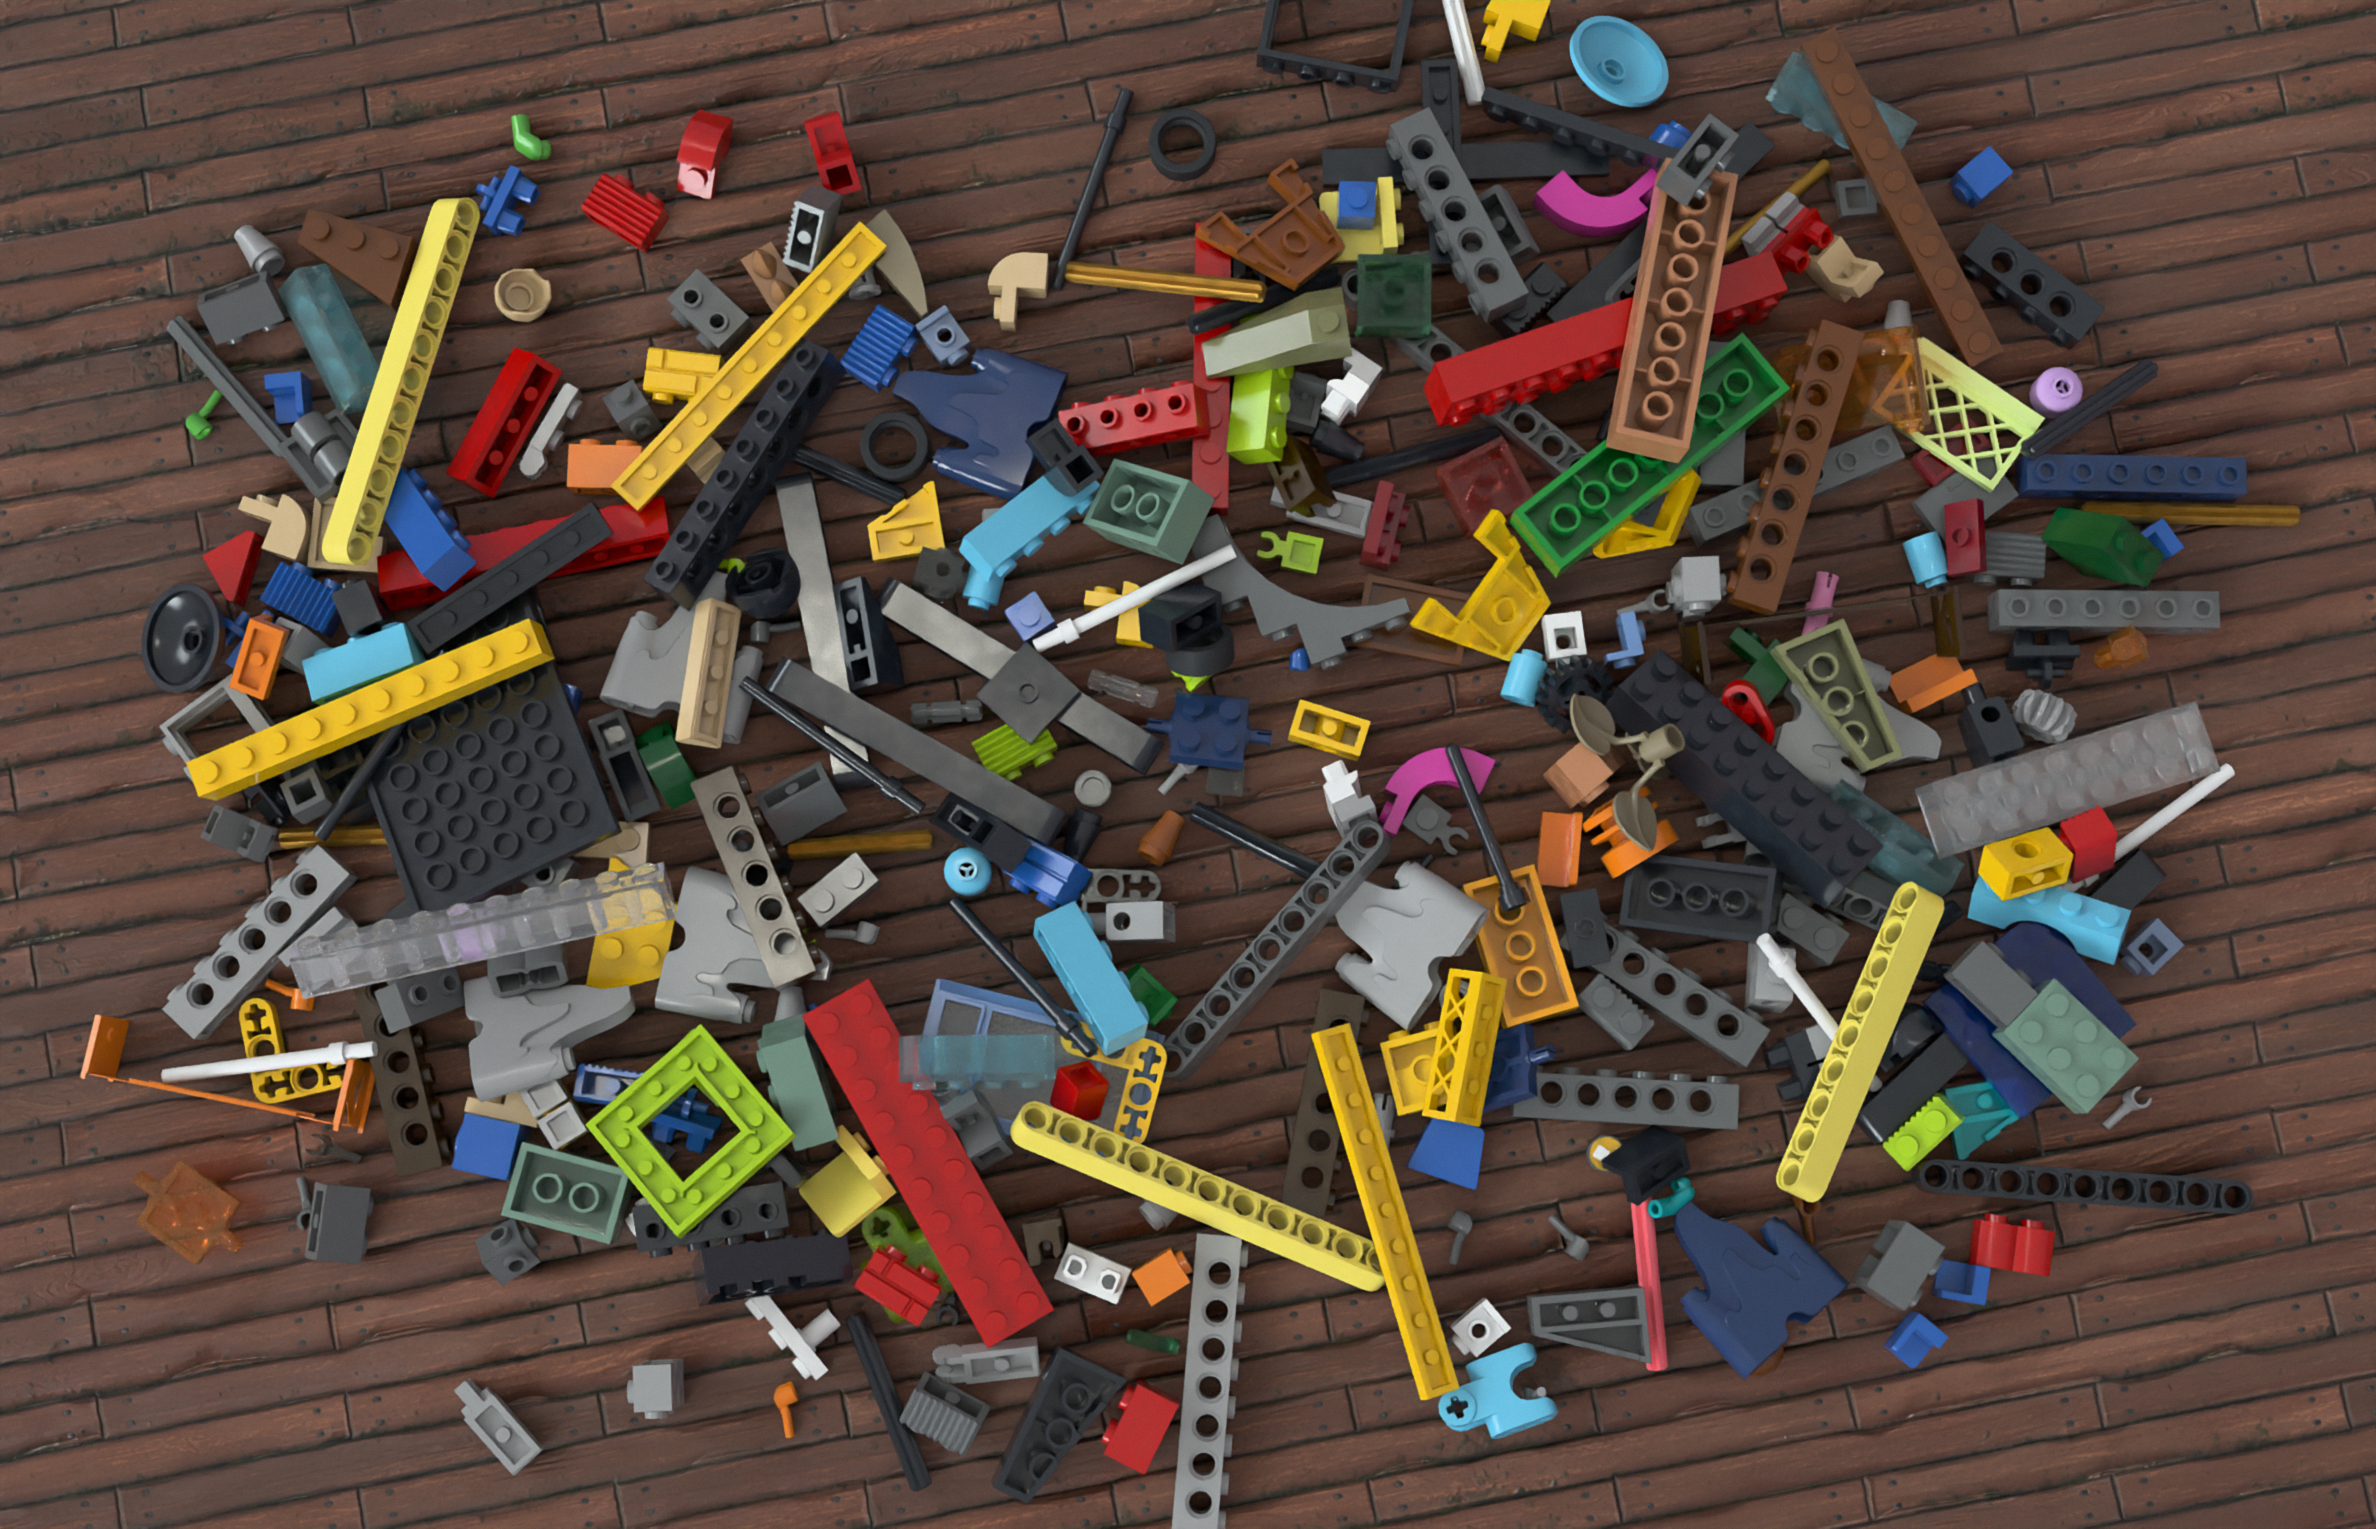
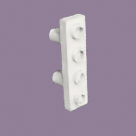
(801, 1341)

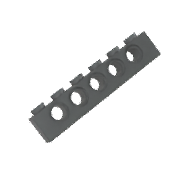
(1423, 133)
(1841, 468)
(2103, 611)
(1748, 1028)
(1719, 1112)

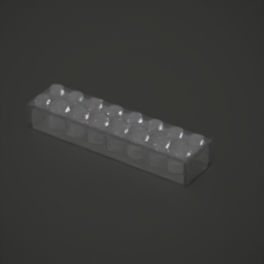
(2067, 779)

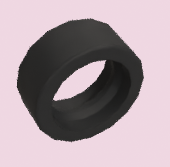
(1177, 118)
(886, 421)
(1212, 656)

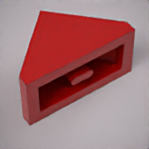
(235, 565)

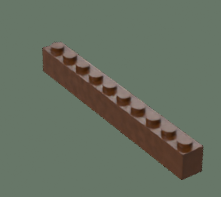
(1900, 198)

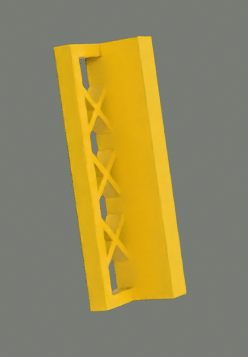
(1471, 1047)

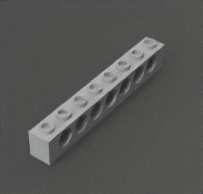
(1209, 1250)

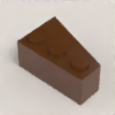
(362, 254)

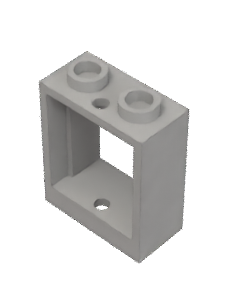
(200, 708)

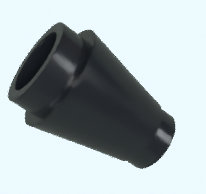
(1335, 441)
(1081, 833)

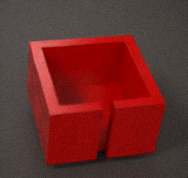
(1141, 1425)

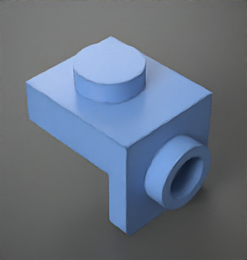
(1631, 636)

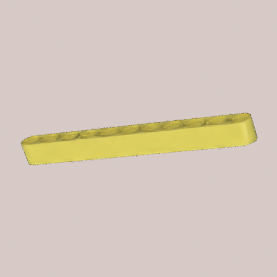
(401, 382)
(1186, 1197)

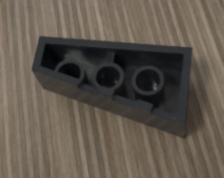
(771, 1267)
(1059, 1411)

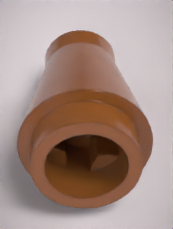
(1160, 840)

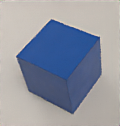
(489, 1146)

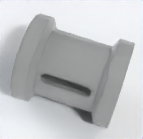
(867, 288)

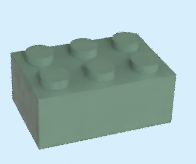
(1148, 510)
(2066, 1047)
(798, 1081)
(568, 1193)

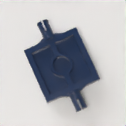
(1209, 730)
(1515, 1067)

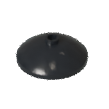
(183, 638)

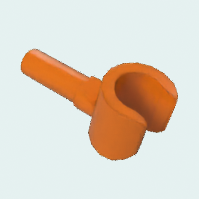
(297, 1000)
(783, 1396)

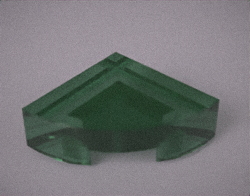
(1152, 1341)

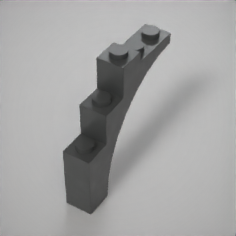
(1278, 612)

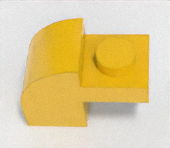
(1511, 16)
(1128, 625)

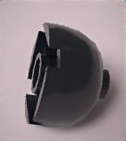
(765, 584)
(1909, 1035)

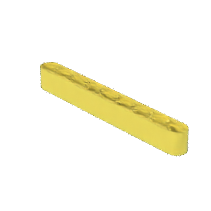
(1860, 1042)

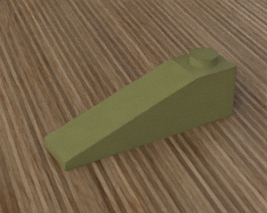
(1289, 335)

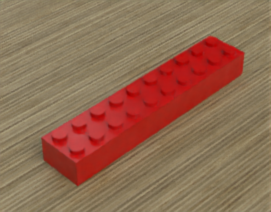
(1581, 347)
(928, 1165)

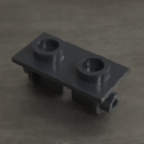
(273, 804)

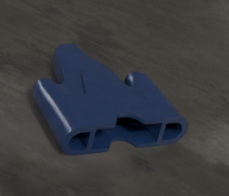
(988, 414)
(1750, 1289)

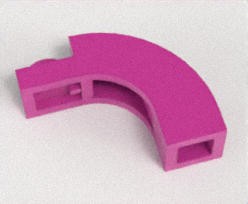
(1594, 215)
(1425, 771)

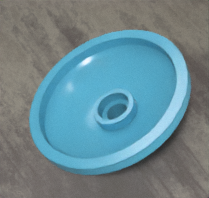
(1618, 61)

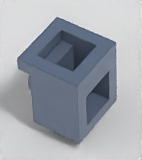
(936, 325)
(2160, 943)

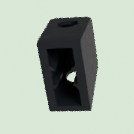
(1987, 728)

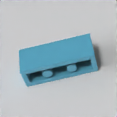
(361, 662)

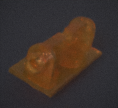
(2125, 648)

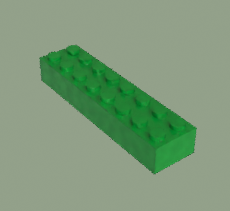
(1616, 485)

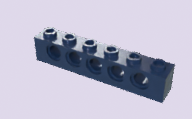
(2131, 478)

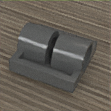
(320, 451)

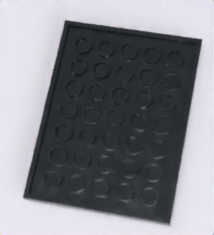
(488, 783)

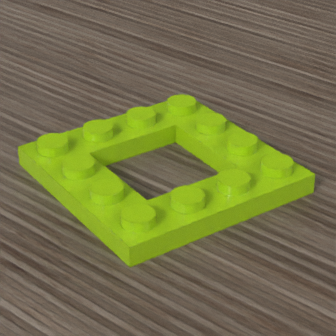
(621, 1134)

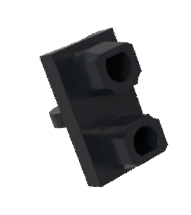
(2042, 661)

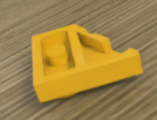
(908, 527)

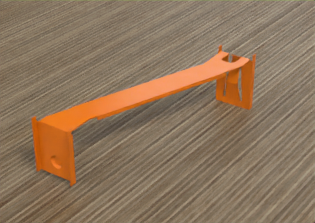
(106, 1048)

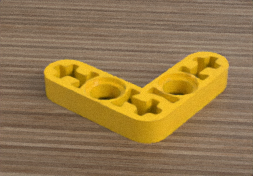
(1131, 1061)
(262, 1078)

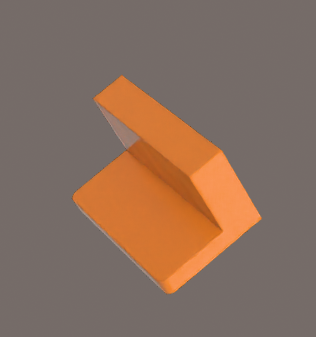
(259, 657)
(1929, 682)
(1559, 849)

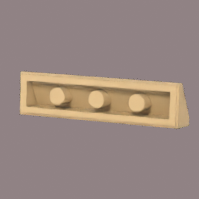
(708, 673)

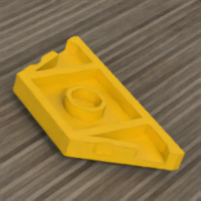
(1665, 530)
(631, 953)

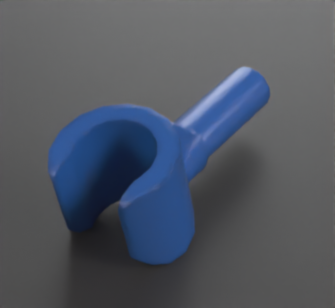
(1299, 660)

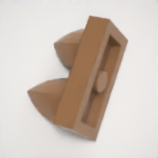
(770, 275)

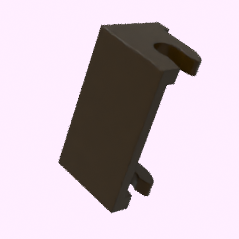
(1301, 478)
(1043, 1231)

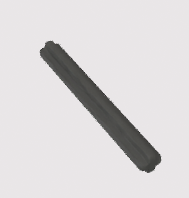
(227, 383)

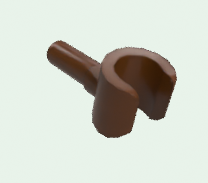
(1808, 1211)

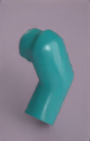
(1671, 1205)

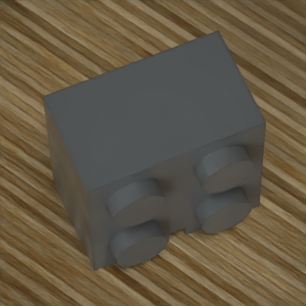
(1903, 1268)

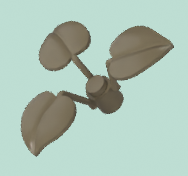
(1595, 731)

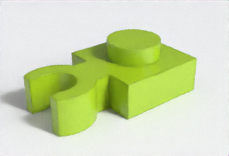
(1298, 553)

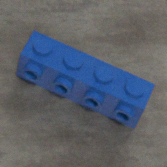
(427, 530)

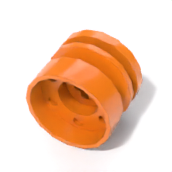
(1624, 852)

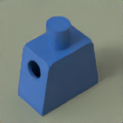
(1449, 1152)

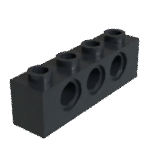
(2049, 286)

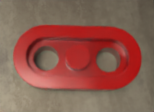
(1751, 710)

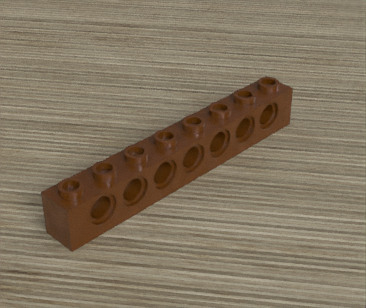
(1842, 348)

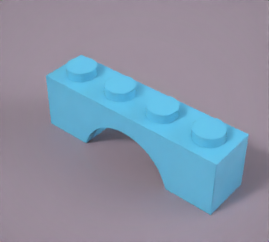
(2089, 924)

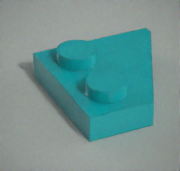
(1984, 1113)

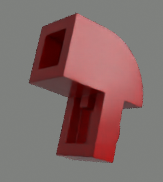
(700, 153)
(832, 153)

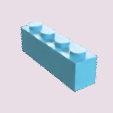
(1022, 526)
(1091, 978)

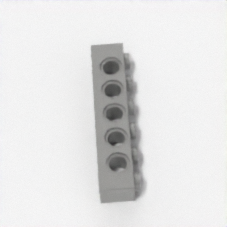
(185, 1000)

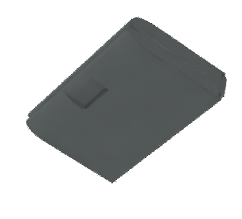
(1960, 488)

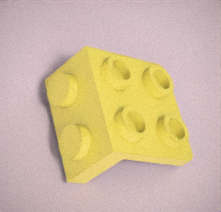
(1385, 233)
(848, 1185)

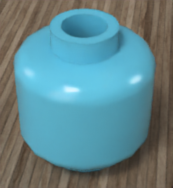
(972, 884)

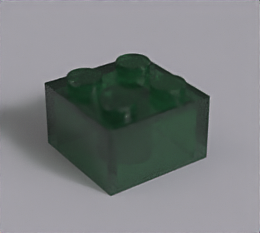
(1392, 296)

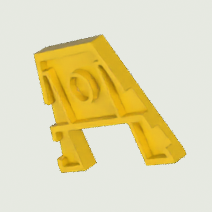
(1501, 607)

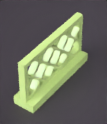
(1981, 395)

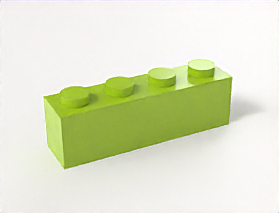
(1259, 414)

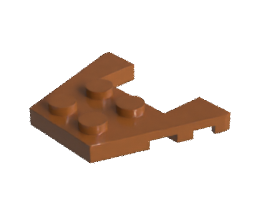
(1287, 246)

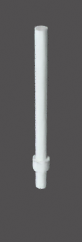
(1069, 630)
(2161, 819)
(1784, 967)
(335, 1053)

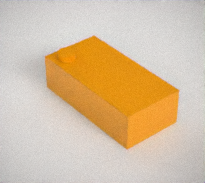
(1524, 951)

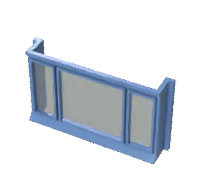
(977, 1011)

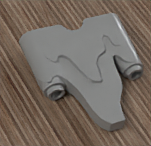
(652, 666)
(1818, 754)
(1406, 937)
(717, 953)
(531, 1034)

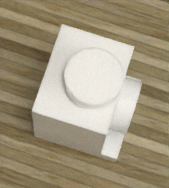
(1563, 625)
(1480, 1313)

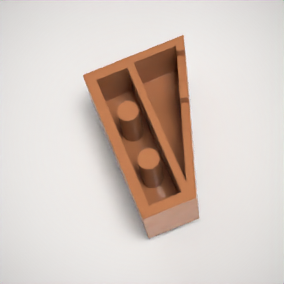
(1582, 774)

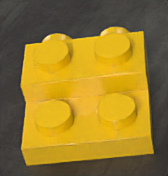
(1409, 1065)

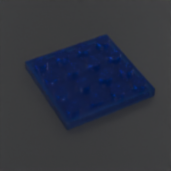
(2042, 956)

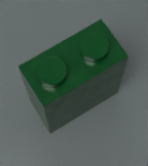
(2102, 546)

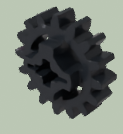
(1567, 681)

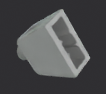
(1148, 922)
(1763, 983)

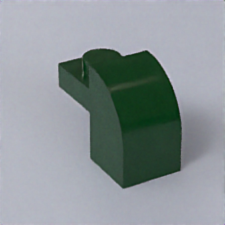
(1763, 668)
(667, 764)

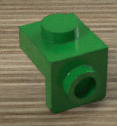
(1151, 993)

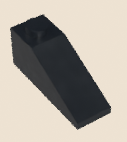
(867, 642)
(981, 832)

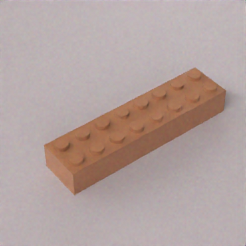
(1671, 321)

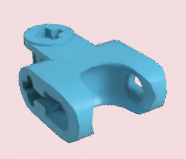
(1492, 1396)

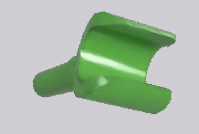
(197, 422)

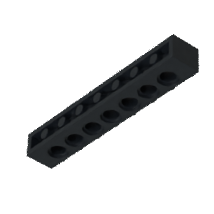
(745, 474)

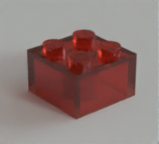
(1482, 482)

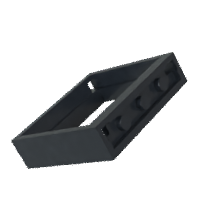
(1339, 73)

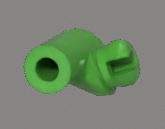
(527, 143)

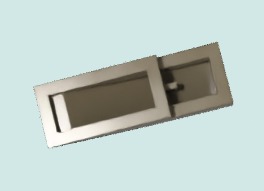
(899, 264)

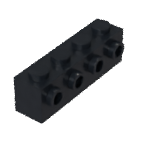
(745, 1211)

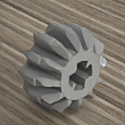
(2043, 716)

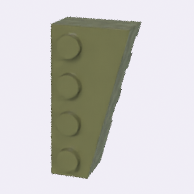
(1839, 690)

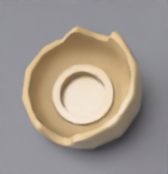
(522, 294)

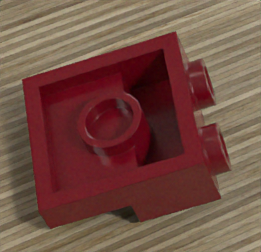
(1385, 517)

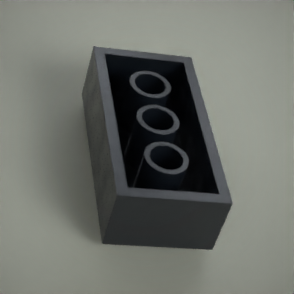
(1702, 898)

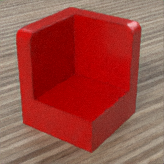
(1079, 1090)

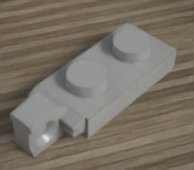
(1347, 516)
(498, 1426)

